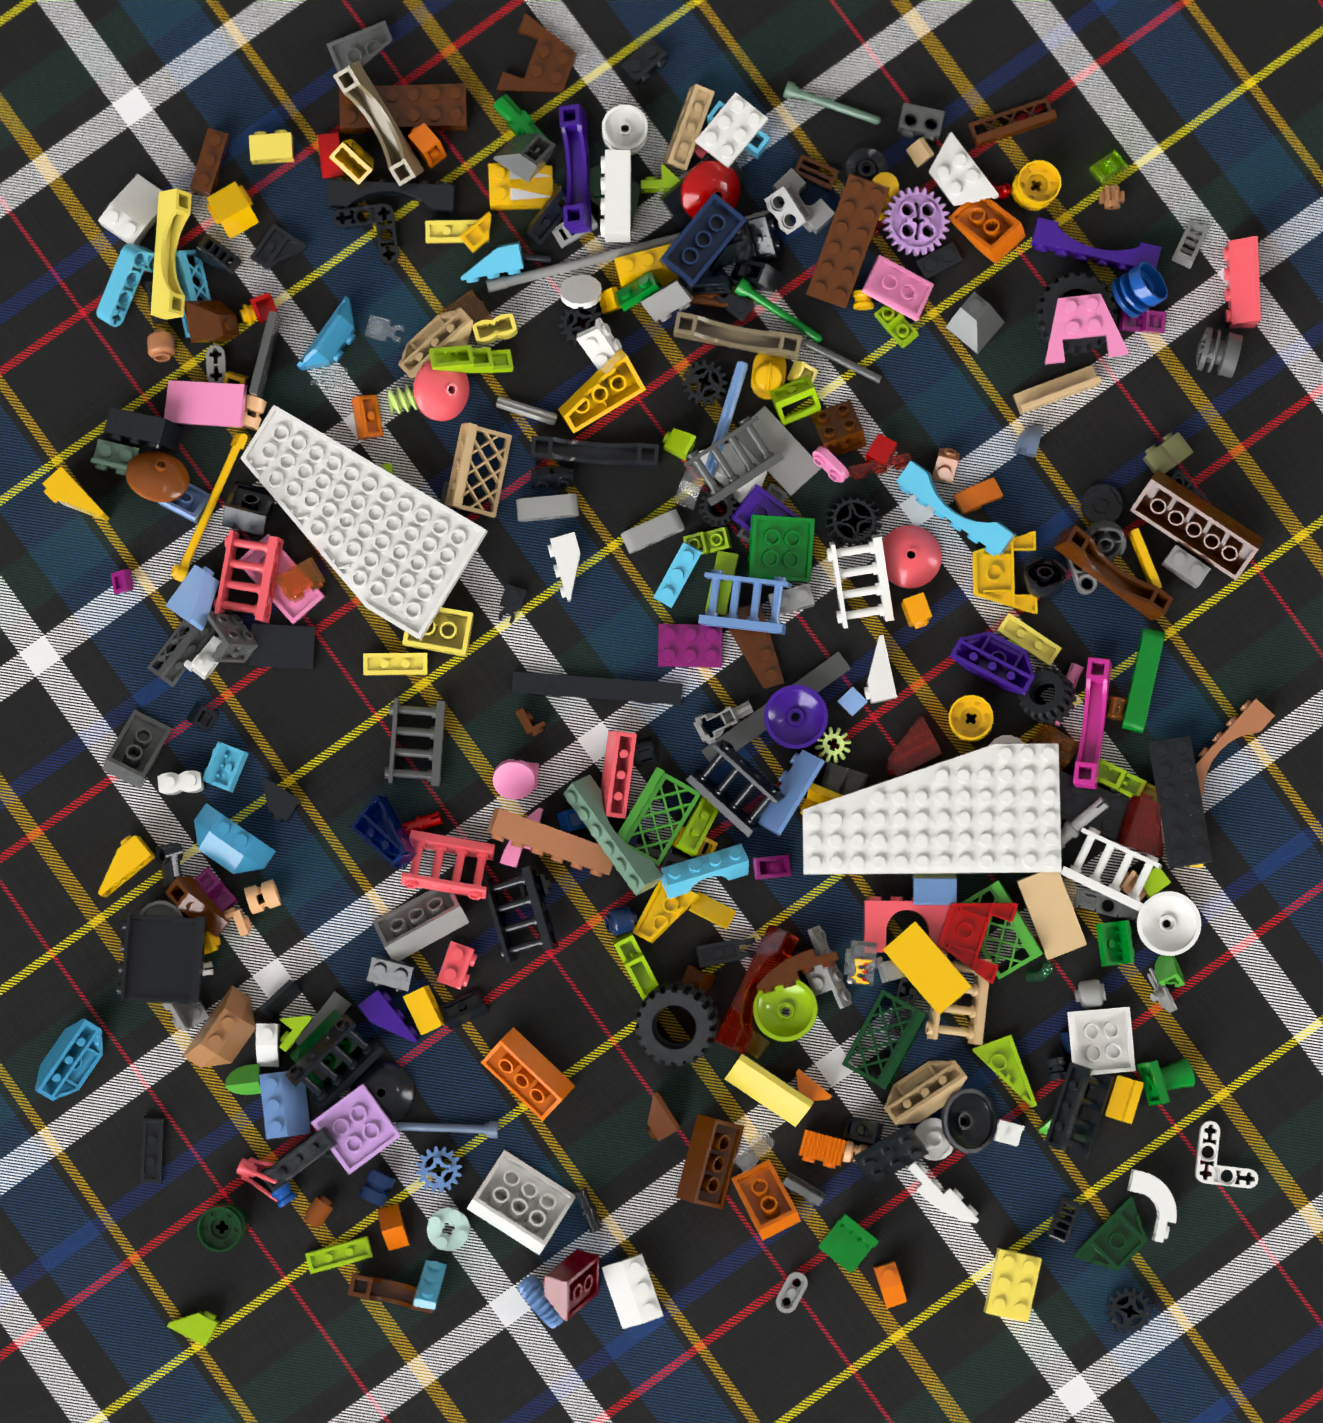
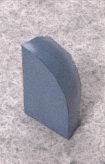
(1029, 440)

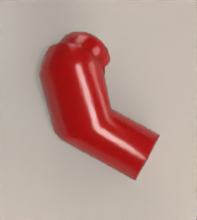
(1004, 191)

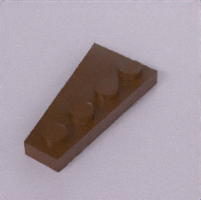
(758, 651)

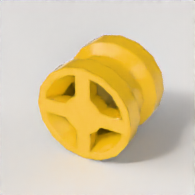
(862, 301)

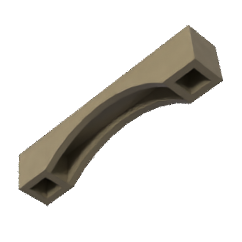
(398, 153)
(758, 341)

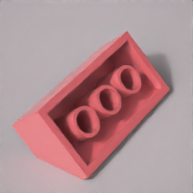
(1242, 283)

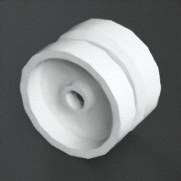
(629, 118)

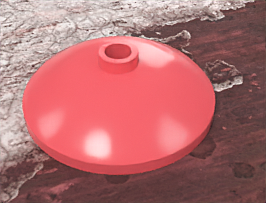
(433, 395)
(911, 572)

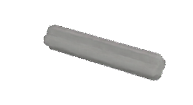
(526, 410)

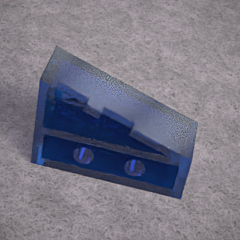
(384, 832)

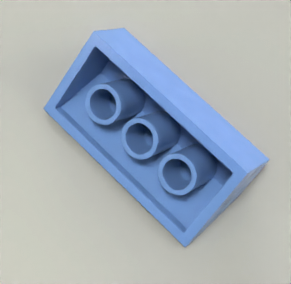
(794, 787)

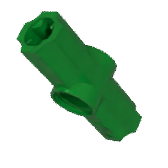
(516, 119)

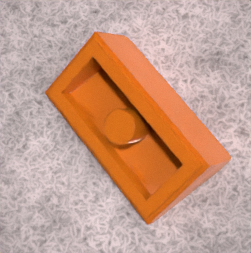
(367, 417)

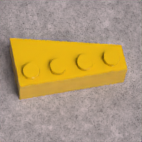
(602, 393)

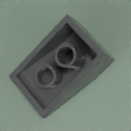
(136, 749)

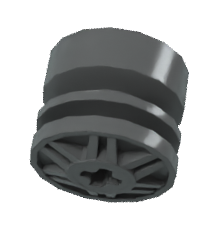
(1219, 352)

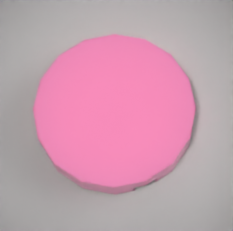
(514, 779)

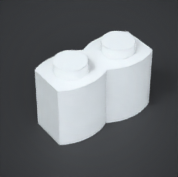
(175, 783)

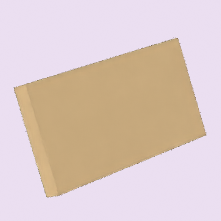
(1051, 913)

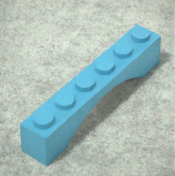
(920, 483)

